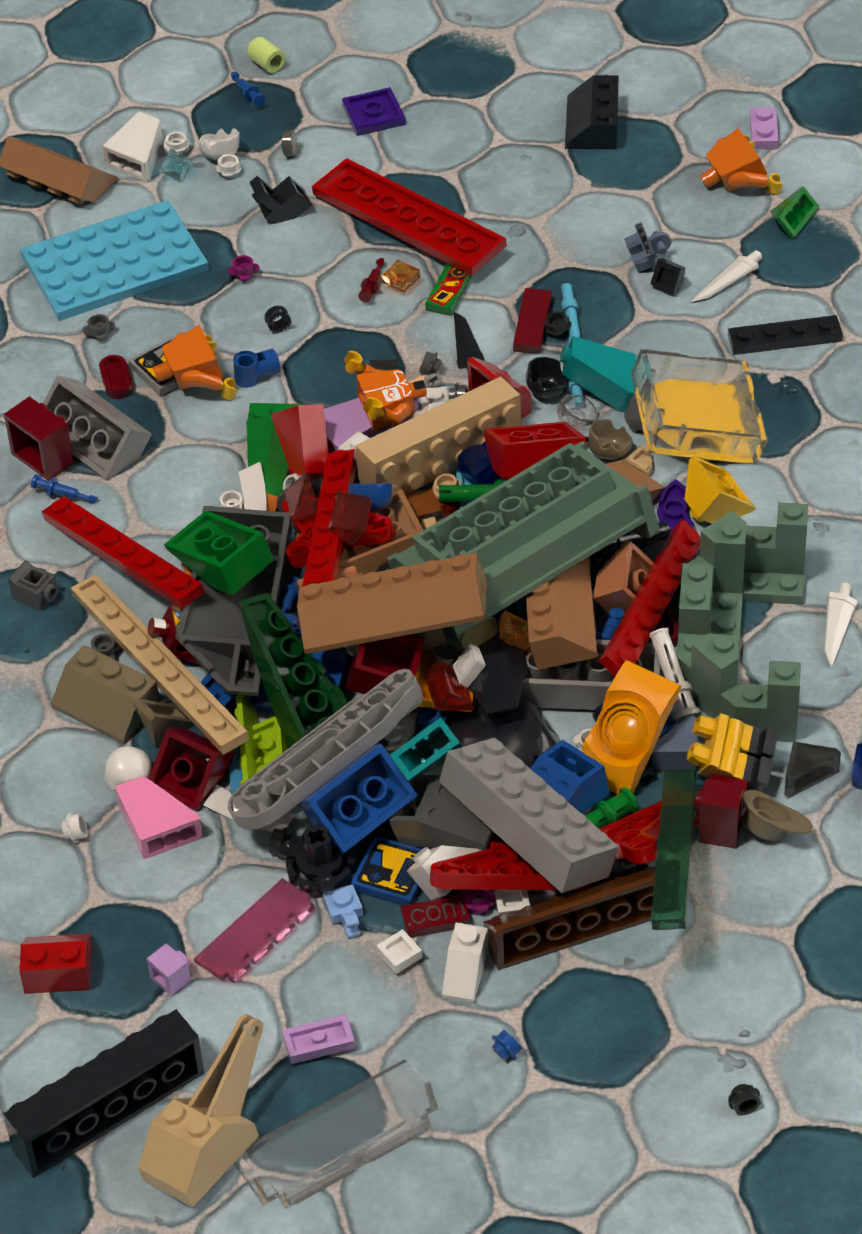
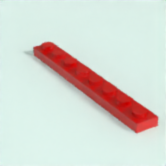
(326, 546)
(123, 552)
(651, 598)

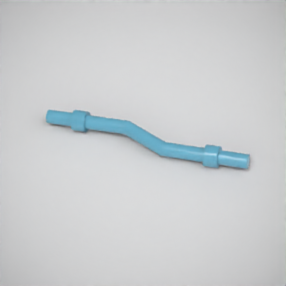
(570, 308)

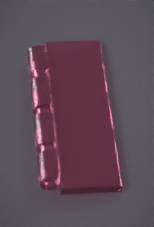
(251, 932)

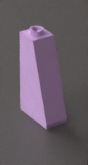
(348, 418)

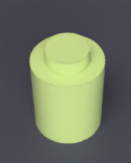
(266, 54)

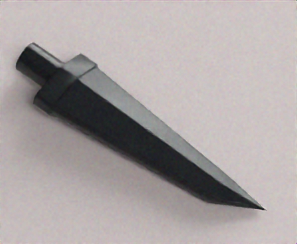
(465, 342)

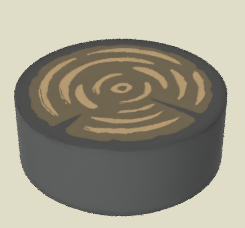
(289, 143)

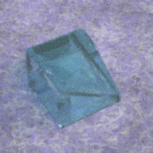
(176, 165)

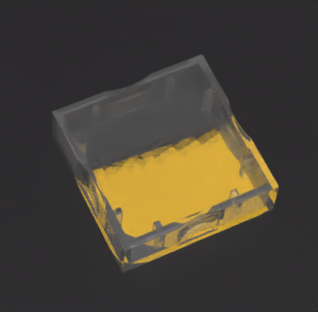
(698, 407)

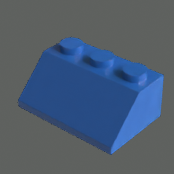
(359, 798)

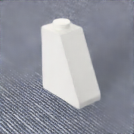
(135, 147)

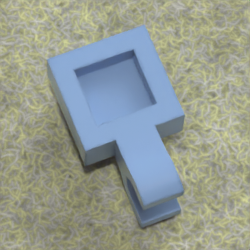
(344, 907)

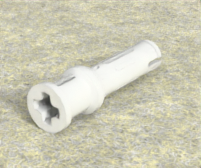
(684, 703)

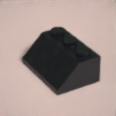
(593, 114)

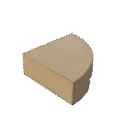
(641, 460)

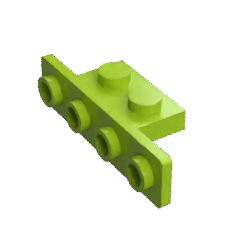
(265, 739)

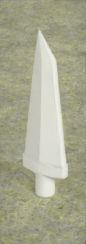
(735, 271)
(839, 613)

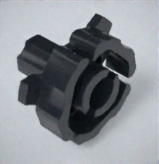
(317, 861)

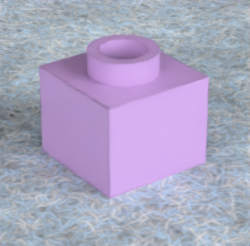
(169, 969)

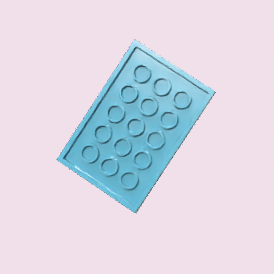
(114, 260)

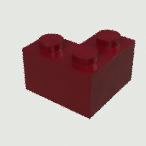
(720, 810)

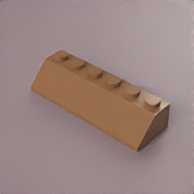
(392, 603)
(563, 618)

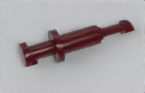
(370, 285)

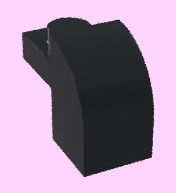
(283, 202)

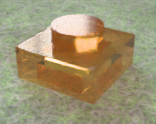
(401, 276)
(514, 630)

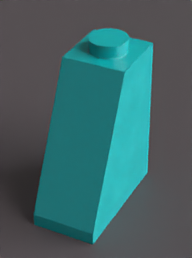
(600, 370)
(425, 750)

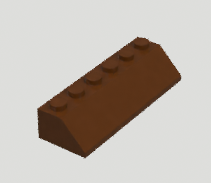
(571, 919)

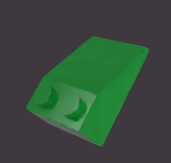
(221, 551)

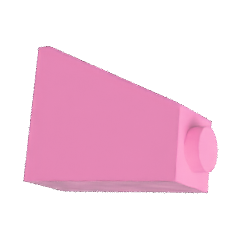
(156, 817)

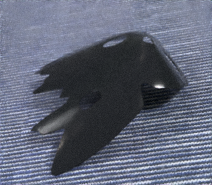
(517, 732)

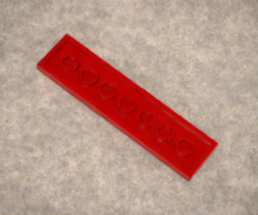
(409, 216)

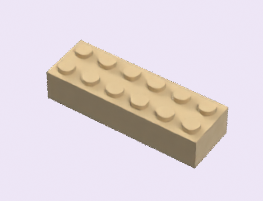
(430, 442)

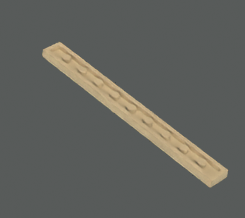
(160, 665)

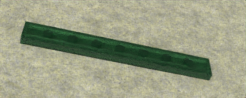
(674, 850)

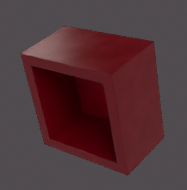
(39, 438)
(381, 658)

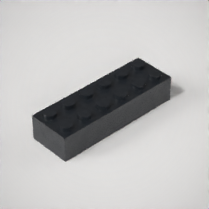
(104, 1093)

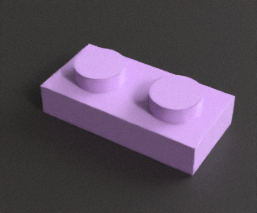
(764, 127)
(318, 1039)

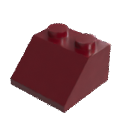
(189, 766)

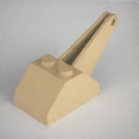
(204, 1135)

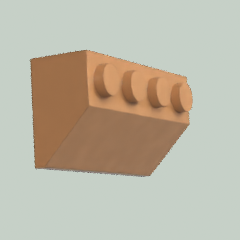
(54, 170)

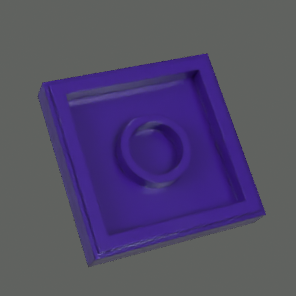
(373, 111)

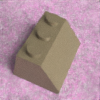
(103, 693)

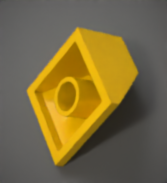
(713, 492)

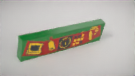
(447, 290)

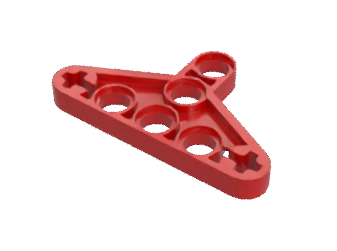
(378, 531)
(636, 834)
(489, 869)

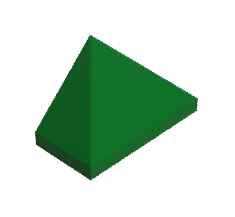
(795, 211)

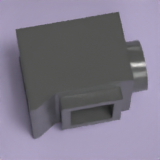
(33, 586)

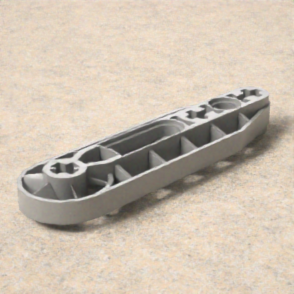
(324, 751)

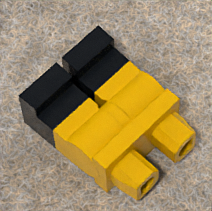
(733, 750)

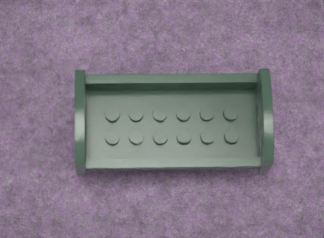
(536, 526)

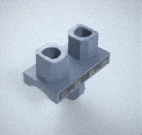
(657, 243)

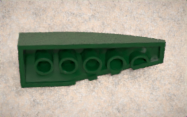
(292, 679)

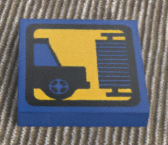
(385, 872)

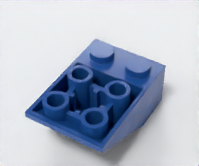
(573, 775)

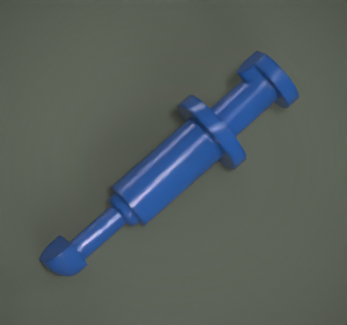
(250, 92)
(56, 488)
(289, 595)

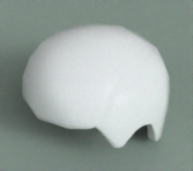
(219, 144)
(126, 764)

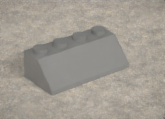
(97, 430)

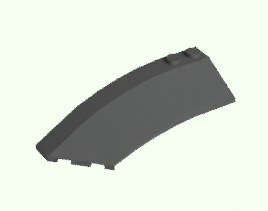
(213, 622)

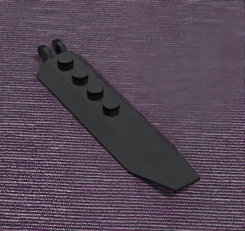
(503, 677)

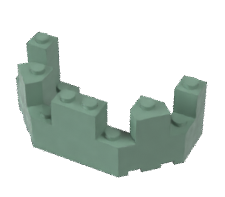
(736, 567)

